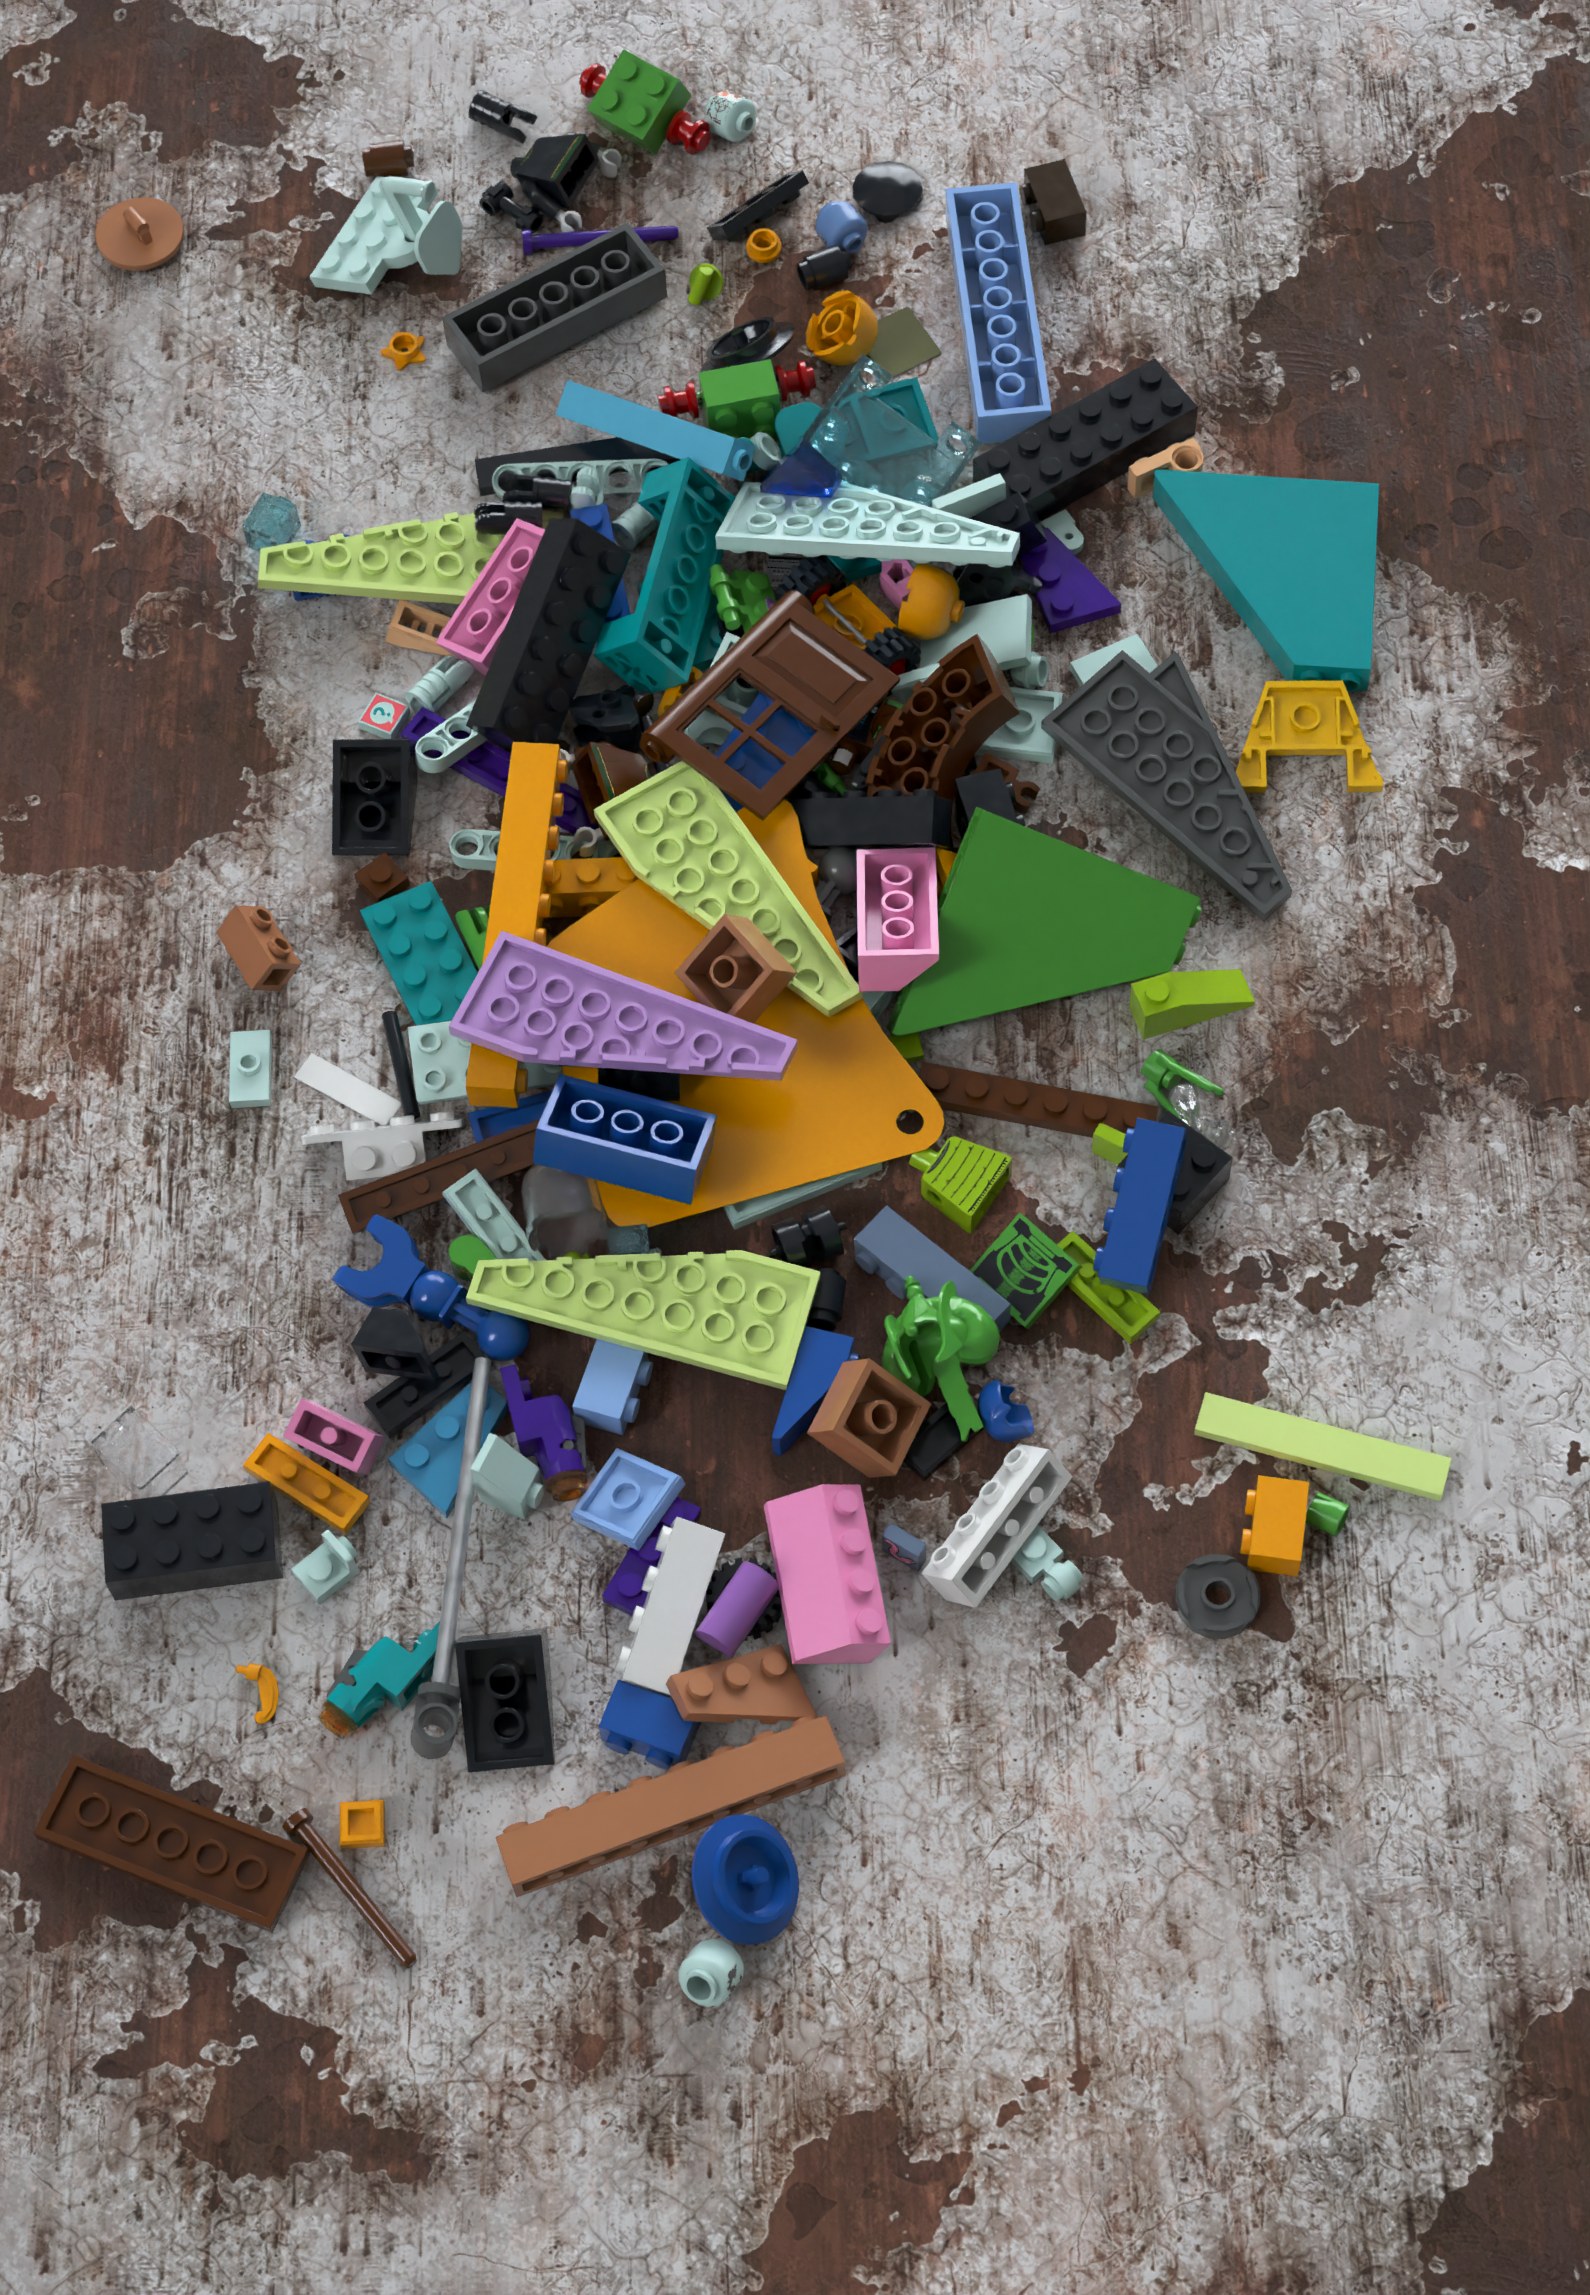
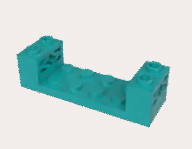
(661, 638)

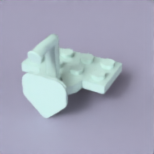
(391, 232)

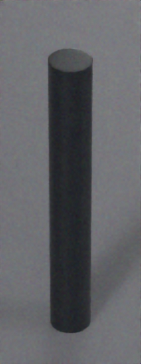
(400, 1064)

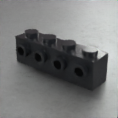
(874, 822)

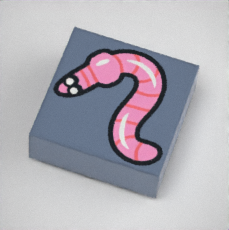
(904, 1547)

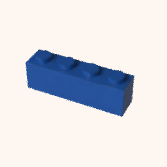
(1142, 1205)

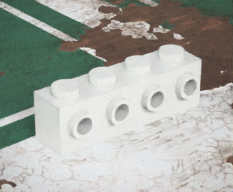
(996, 1525)
(671, 1606)

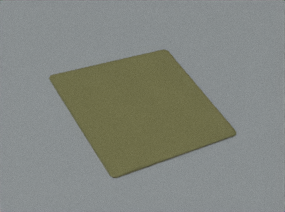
(902, 343)

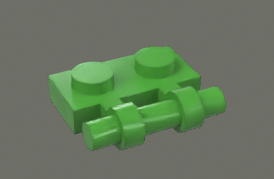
(740, 596)

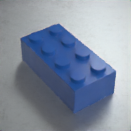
(624, 1139)

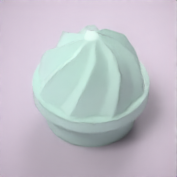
(1033, 674)

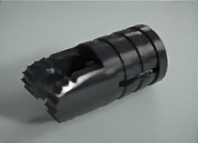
(499, 115)
(551, 492)
(498, 517)

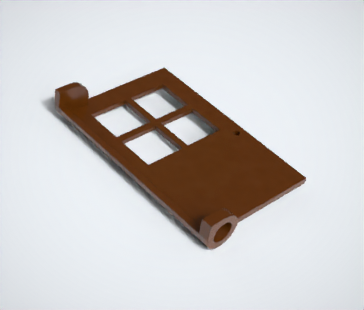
(801, 669)

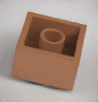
(736, 969)
(869, 1418)

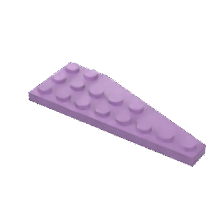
(577, 1014)

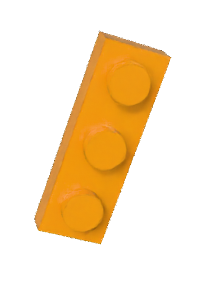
(307, 1483)

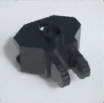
(986, 584)
(611, 717)

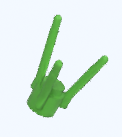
(1166, 1072)

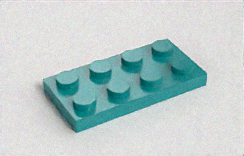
(421, 953)

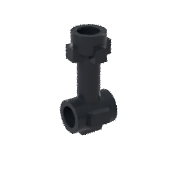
(499, 198)

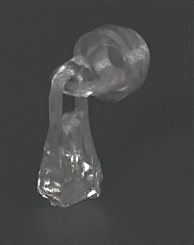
(1187, 1105)

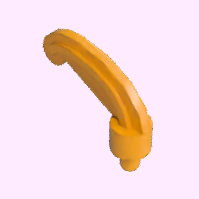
(267, 1688)

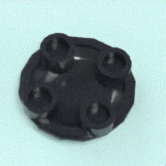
(887, 190)

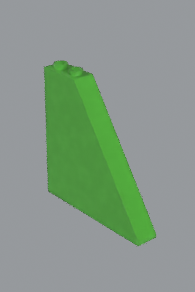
(1038, 924)

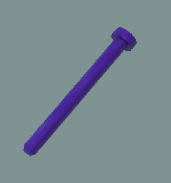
(571, 239)

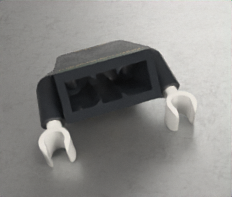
(558, 170)

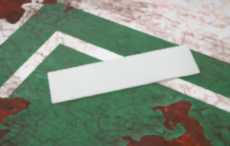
(348, 1089)

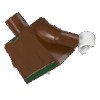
(601, 775)

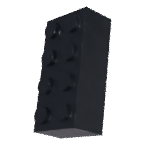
(191, 1541)

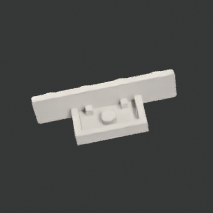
(382, 1149)

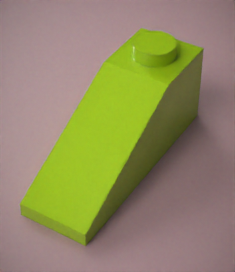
(1186, 999)

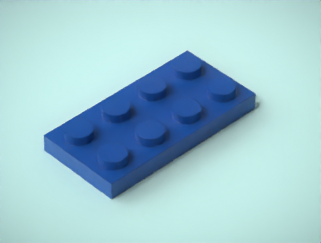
(754, 761)

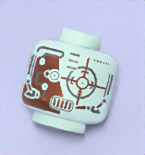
(730, 115)

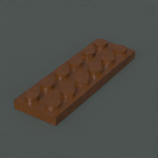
(172, 1843)

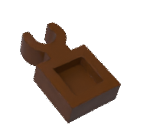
(1010, 774)

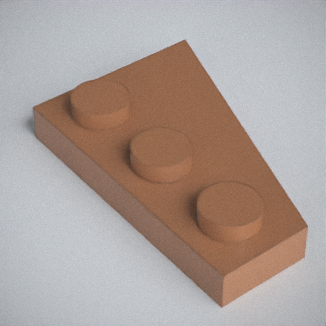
(742, 1687)

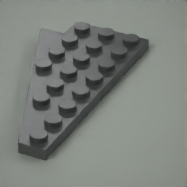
(1164, 759)

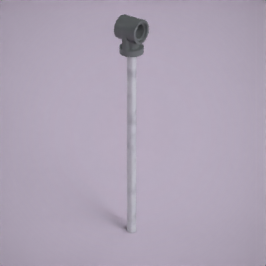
(438, 1700)

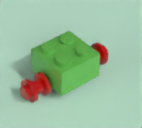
(643, 104)
(739, 397)

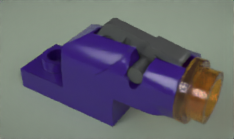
(550, 1435)

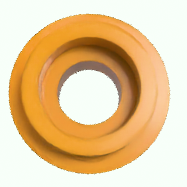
(763, 246)

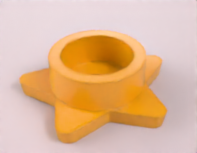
(402, 341)

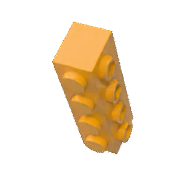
(586, 884)

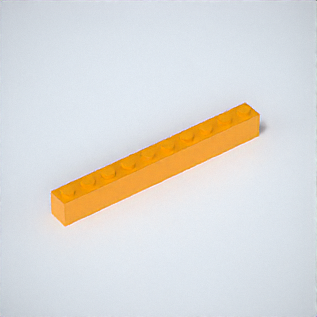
(520, 893)

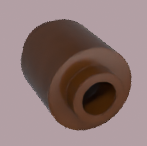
(388, 159)

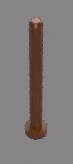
(300, 1825)

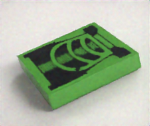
(1026, 1269)

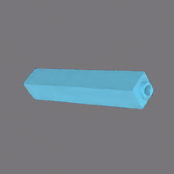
(655, 430)

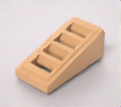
(410, 637)

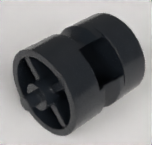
(808, 1239)

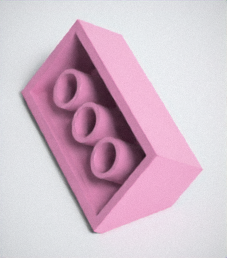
(485, 611)
(896, 916)
(827, 1575)

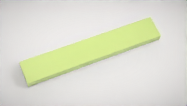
(1323, 1446)

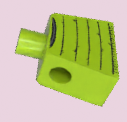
(962, 1179)

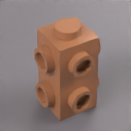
(258, 948)

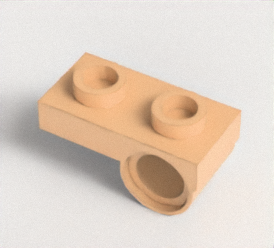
(1177, 457)

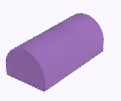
(737, 1608)

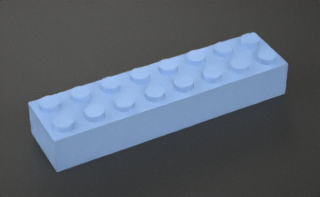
(997, 310)

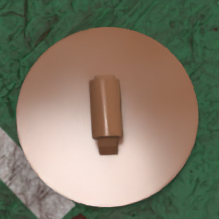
(139, 234)

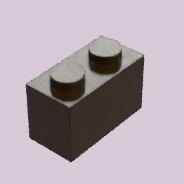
(1053, 202)

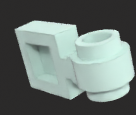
(1041, 1557)

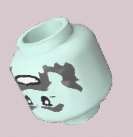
(711, 1972)

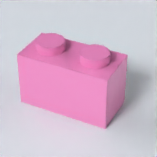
(334, 1436)

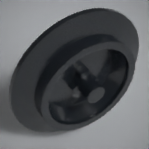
(749, 343)

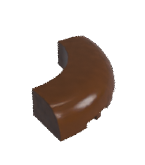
(943, 724)

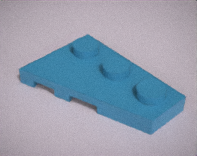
(434, 1453)

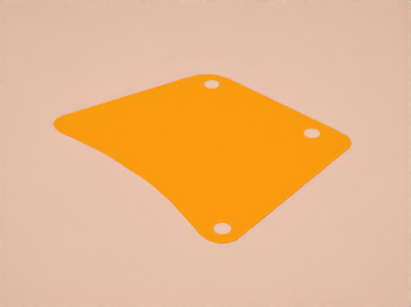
(770, 1135)

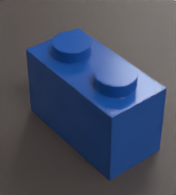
(646, 1725)

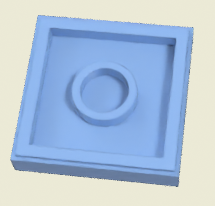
(627, 1499)

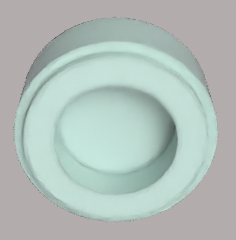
(766, 451)

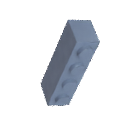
(899, 1250)

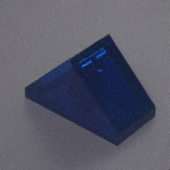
(802, 473)

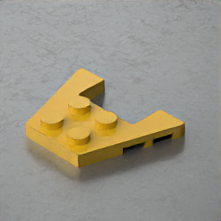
(1306, 720)

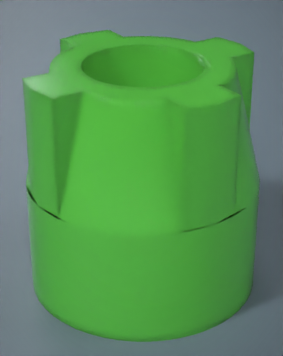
(1327, 1514)

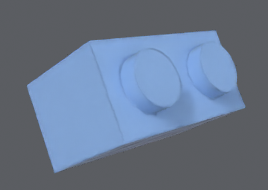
(611, 1386)

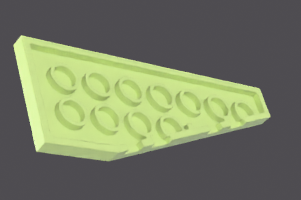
(391, 561)
(703, 859)
(701, 1309)

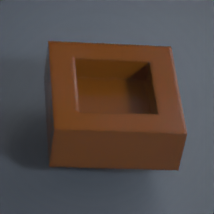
(382, 878)

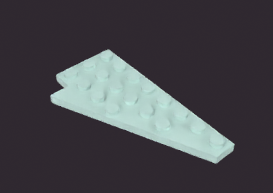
(860, 525)

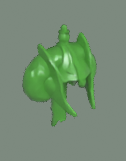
(932, 1342)

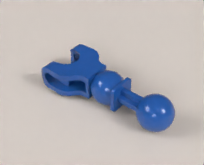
(429, 1293)

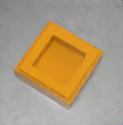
(362, 1824)

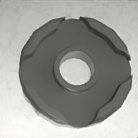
(1212, 1619)

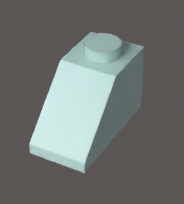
(506, 1478)

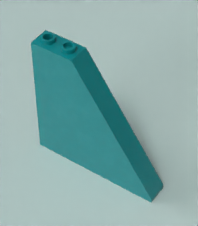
(1289, 562)

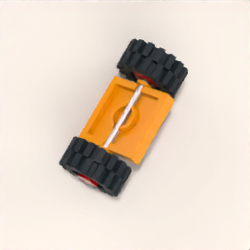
(851, 613)

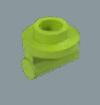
(705, 283)

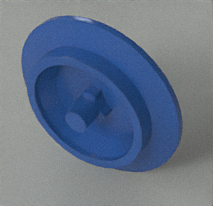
(745, 1879)

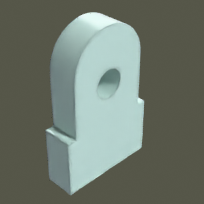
(1064, 527)

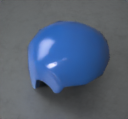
(1002, 1417)

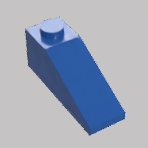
(811, 1377)

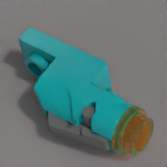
(377, 1674)

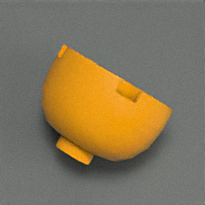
(842, 329)
(930, 604)

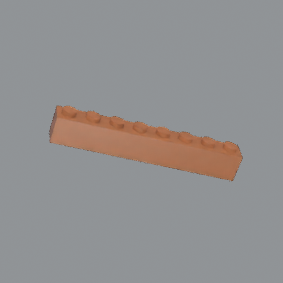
(670, 1804)

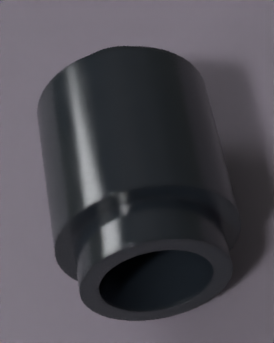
(824, 268)
(828, 1301)

